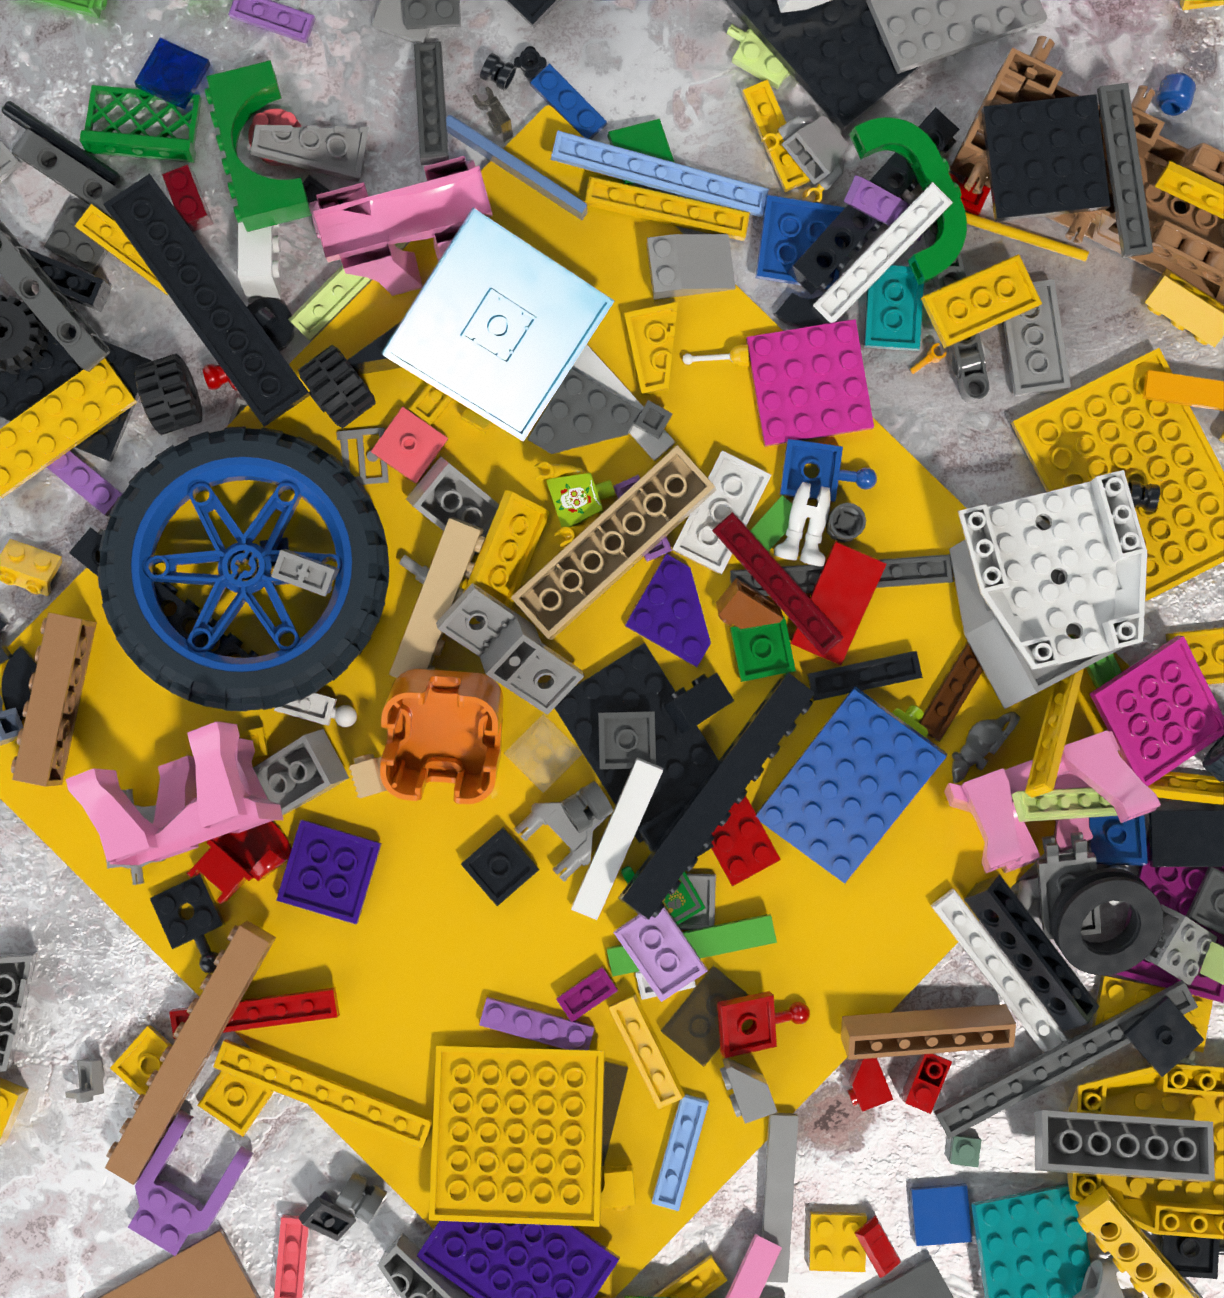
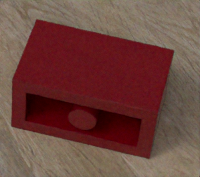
(188, 197)

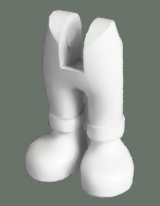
(818, 518)

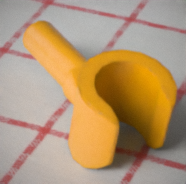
(931, 357)

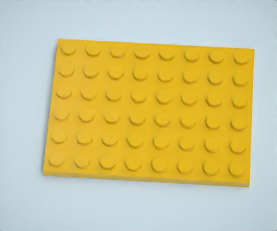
(1154, 442)

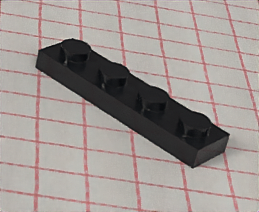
(865, 675)

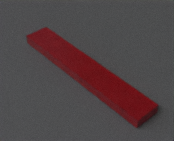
(777, 583)

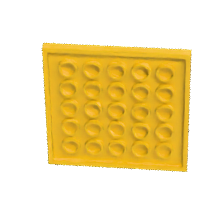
(517, 1136)

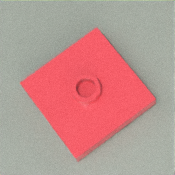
(409, 445)

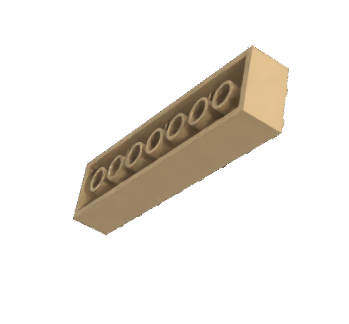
(614, 543)

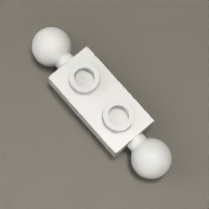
(320, 710)

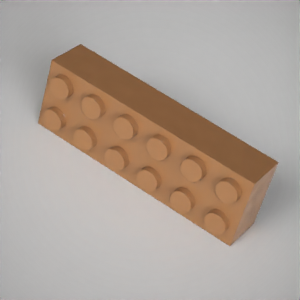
(53, 700)

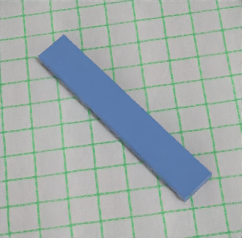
(516, 167)

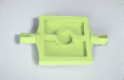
(757, 58)

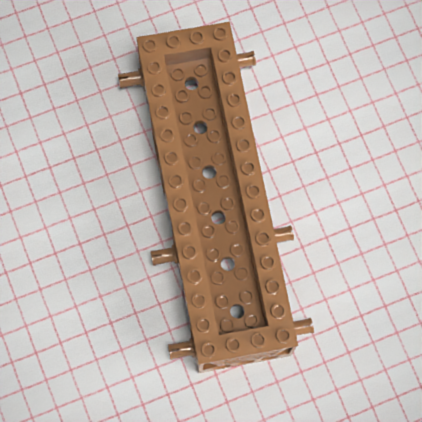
(1182, 243)

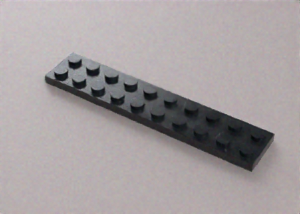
(206, 300)

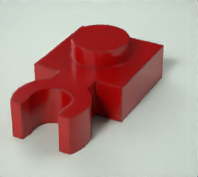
(972, 202)

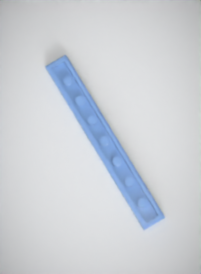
(658, 173)

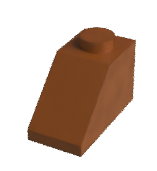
(747, 607)

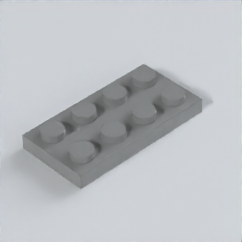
(1037, 346)

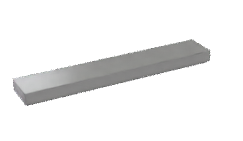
(780, 1189)

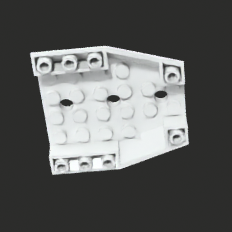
(1089, 539)

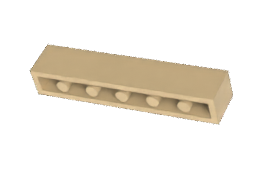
(440, 591)

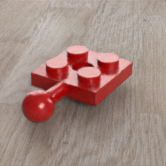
(763, 1030)

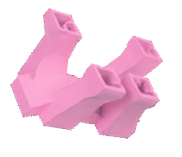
(367, 228)
(1083, 764)
(196, 800)

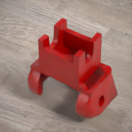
(243, 857)

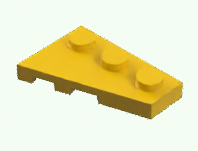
(651, 342)

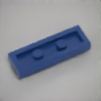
(568, 102)

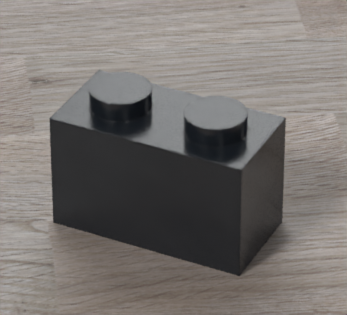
(699, 702)

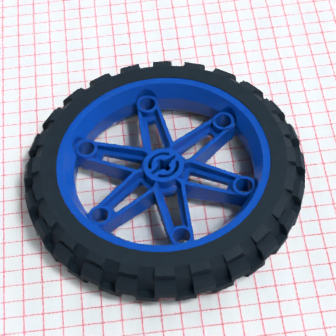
(194, 467)

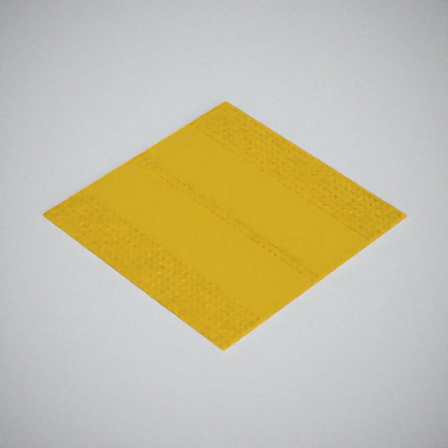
(427, 931)

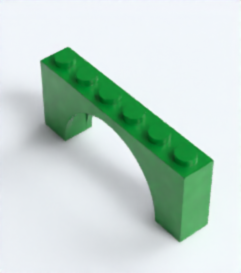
(259, 198)

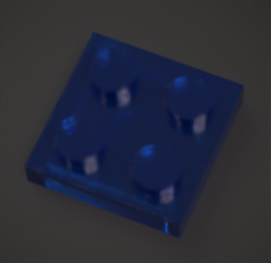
(172, 73)

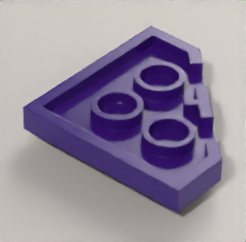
(672, 613)

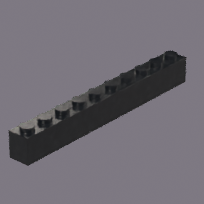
(716, 796)

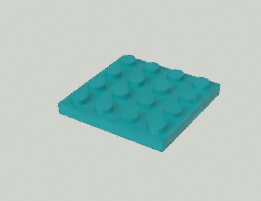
(1031, 1244)

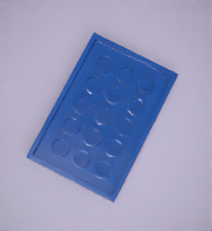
(850, 785)

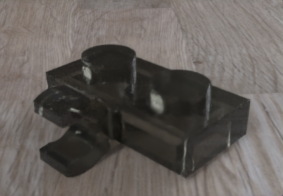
(498, 118)

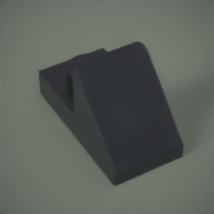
(327, 1217)

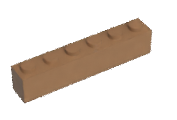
(927, 1031)

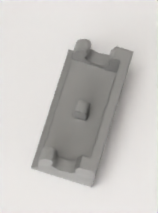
(304, 572)

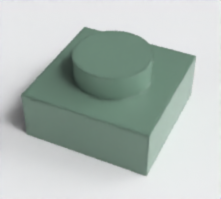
(965, 1150)

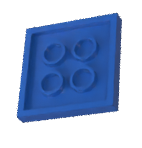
(787, 234)

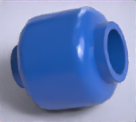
(1176, 94)

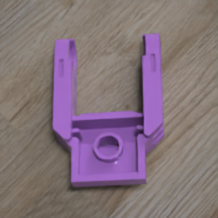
(170, 1213)

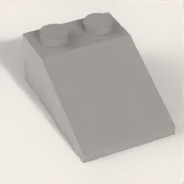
(690, 264)
(450, 494)
(301, 771)

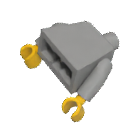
(816, 149)

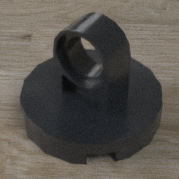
(274, 320)

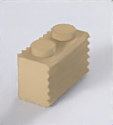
(367, 775)

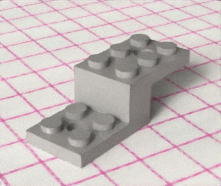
(509, 649)

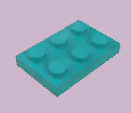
(894, 311)

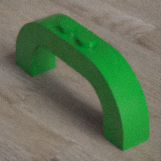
(929, 168)

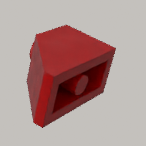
(868, 1085)

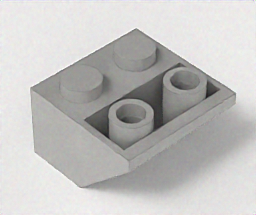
(751, 1091)

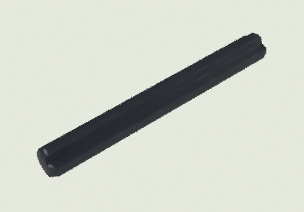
(29, 122)

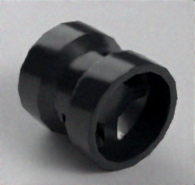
(498, 71)
(1144, 496)

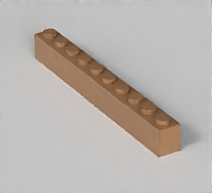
(189, 1052)

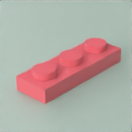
(291, 1258)

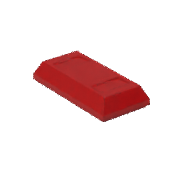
(878, 1247)

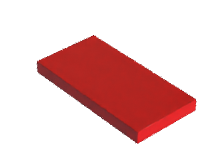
(843, 596)

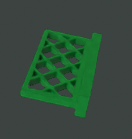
(133, 144)

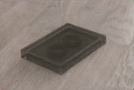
(696, 1022)

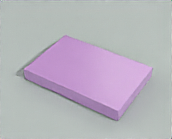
(661, 953)

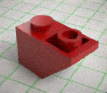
(925, 1082)

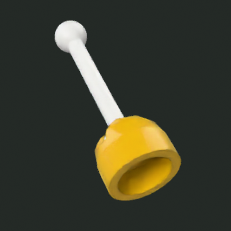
(738, 356)

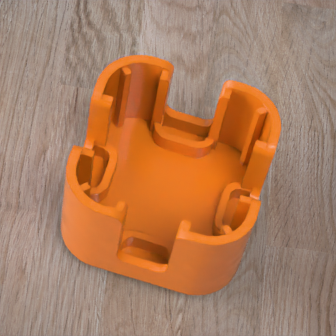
(442, 731)

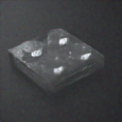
(543, 753)

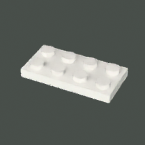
(736, 491)

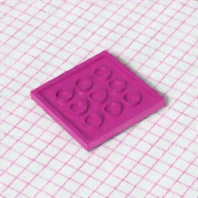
(810, 382)
(1160, 711)

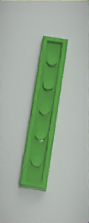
(709, 941)

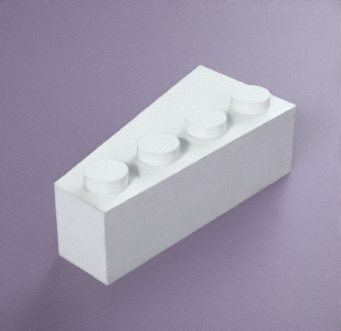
(259, 262)

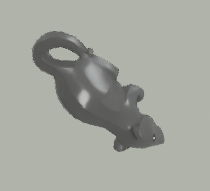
(982, 738)

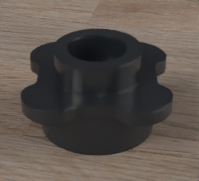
(530, 54)

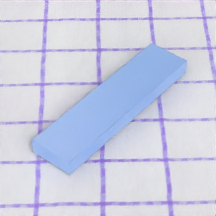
(680, 1152)

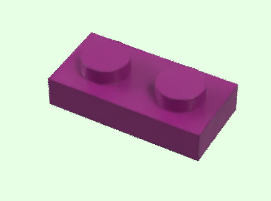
(587, 994)

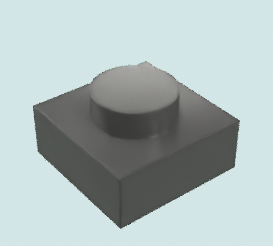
(653, 419)

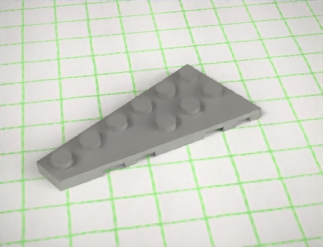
(934, 29)

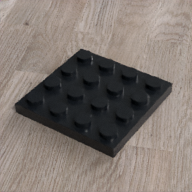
(1045, 157)

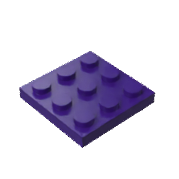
(329, 871)

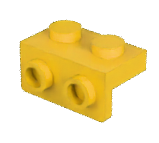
(28, 567)

